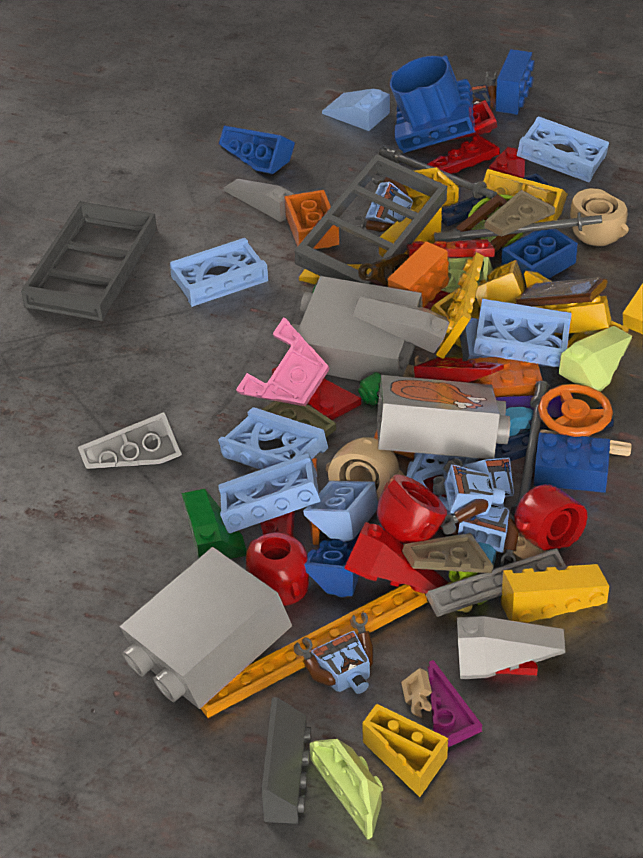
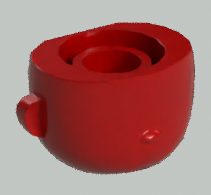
(409, 510)
(550, 518)
(279, 563)

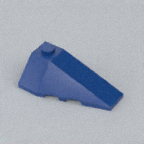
(258, 149)
(328, 566)

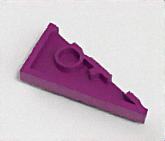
(449, 711)

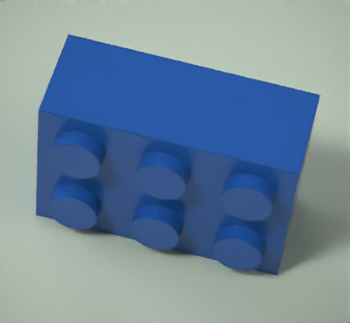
(514, 81)
(542, 252)
(572, 462)

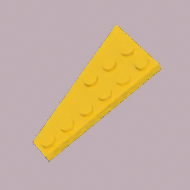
(462, 307)

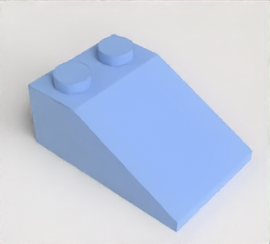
(360, 108)

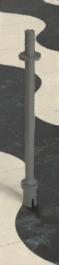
(396, 155)
(457, 235)
(541, 389)

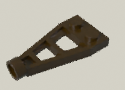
(378, 267)

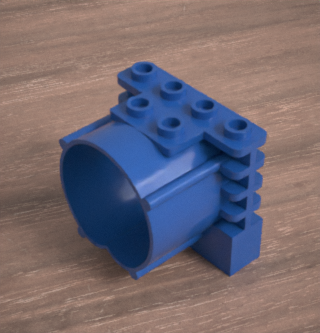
(430, 103)

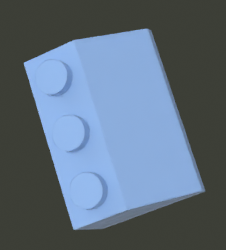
(343, 508)

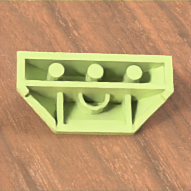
(350, 781)

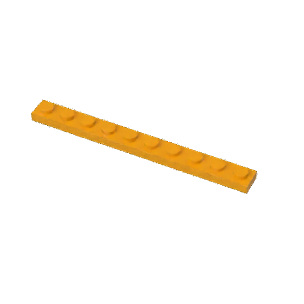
(286, 661)

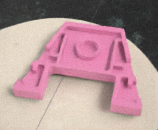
(295, 376)

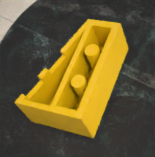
(426, 235)
(503, 284)
(405, 747)

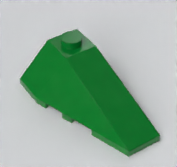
(208, 527)

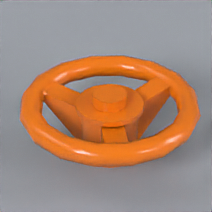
(577, 416)

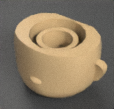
(614, 217)
(364, 451)

